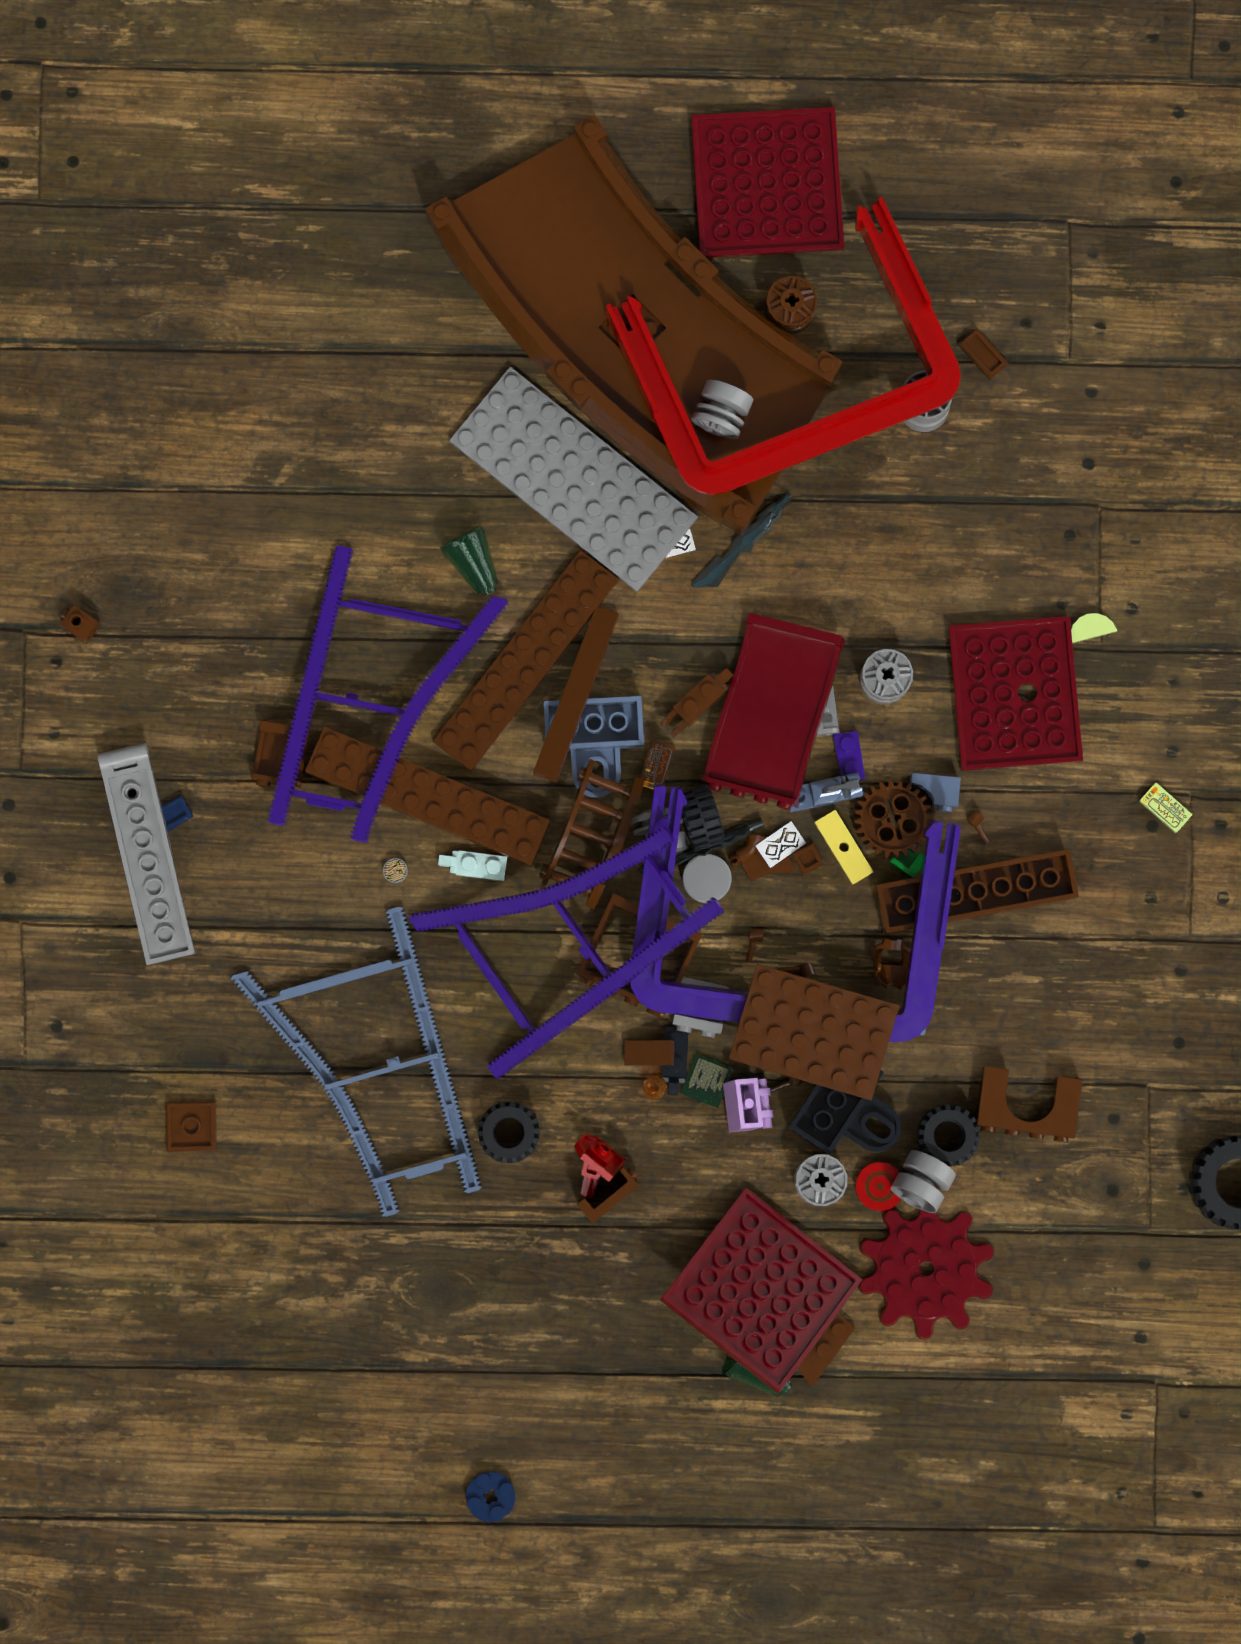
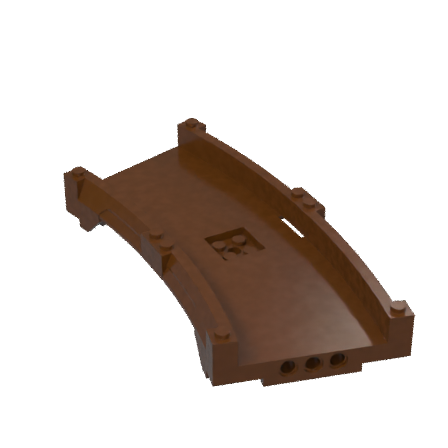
(577, 235)

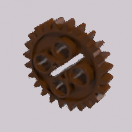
(871, 826)

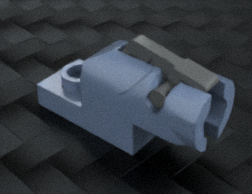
(829, 792)

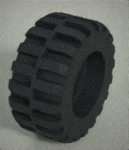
(1204, 1182)

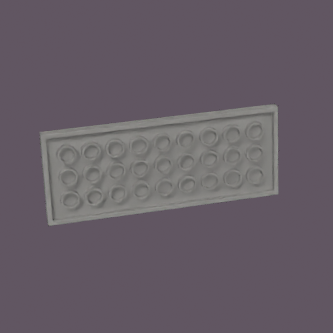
(573, 479)

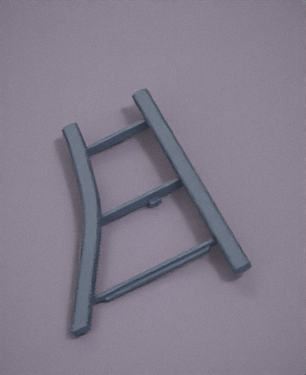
(333, 1085)

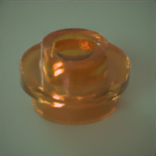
(650, 1092)

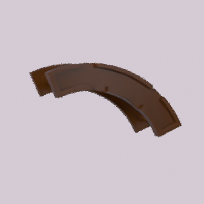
(612, 842)

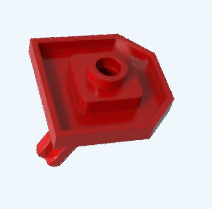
(598, 1162)

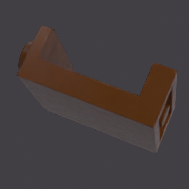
(270, 754)
(594, 1214)

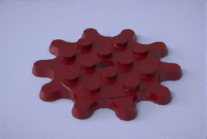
(899, 1275)

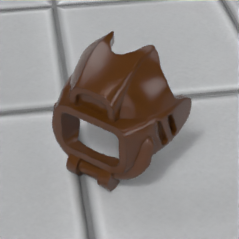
(889, 973)

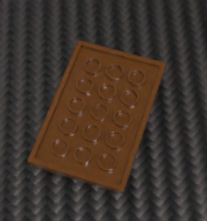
(814, 1031)

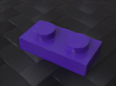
(849, 754)

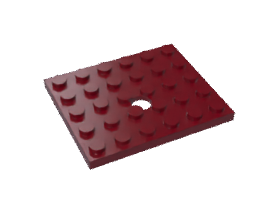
(991, 718)

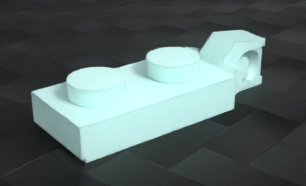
(475, 865)

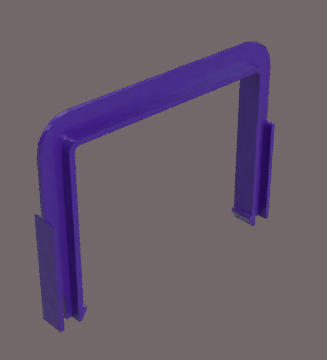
(728, 1004)

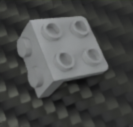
(707, 1026)

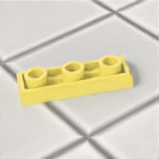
(836, 833)

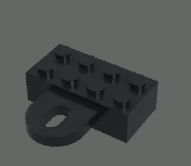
(832, 1113)

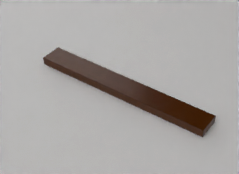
(576, 694)

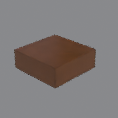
(807, 859)

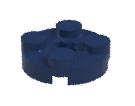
(503, 1490)

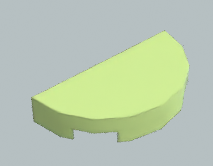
(1091, 626)

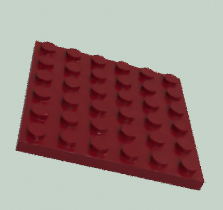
(767, 182)
(761, 1290)

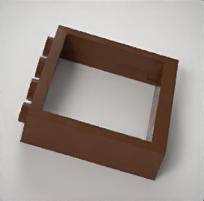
(632, 908)

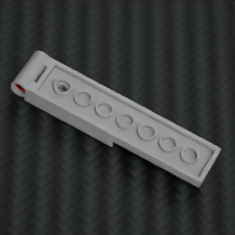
(146, 854)

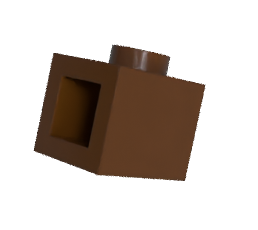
(79, 624)

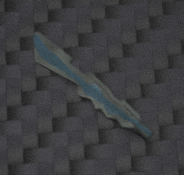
(719, 567)
(730, 837)

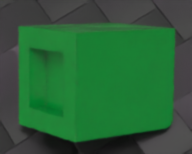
(908, 865)

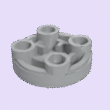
(706, 878)

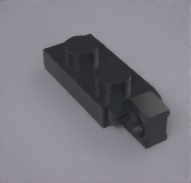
(676, 1073)

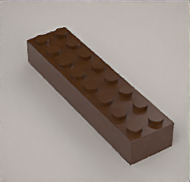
(985, 890)

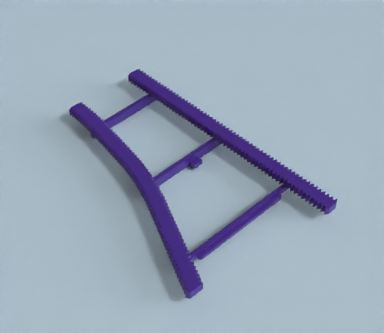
(408, 716)
(554, 895)

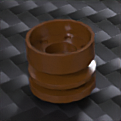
(778, 310)

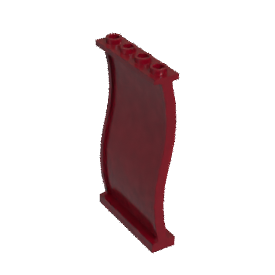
(773, 711)

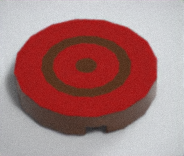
(874, 1186)

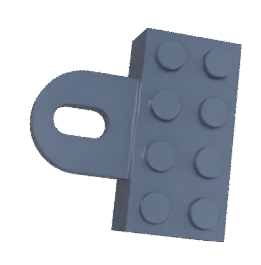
(601, 733)

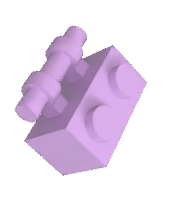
(747, 1104)

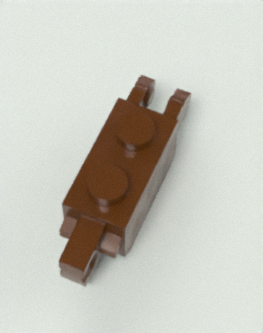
(698, 701)

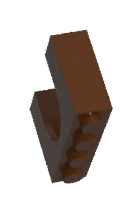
(1058, 1122)

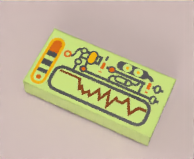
(1165, 807)

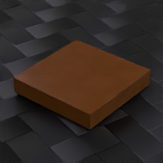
(191, 1126)

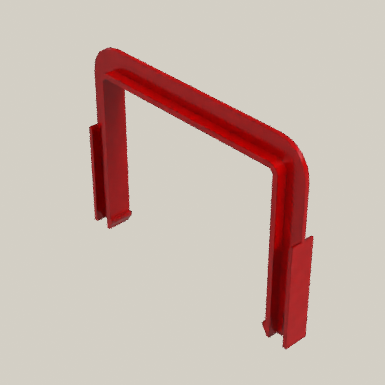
(821, 435)

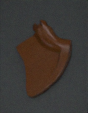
(754, 863)

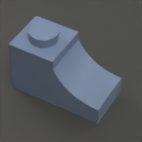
(941, 790)

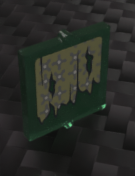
(706, 1080)

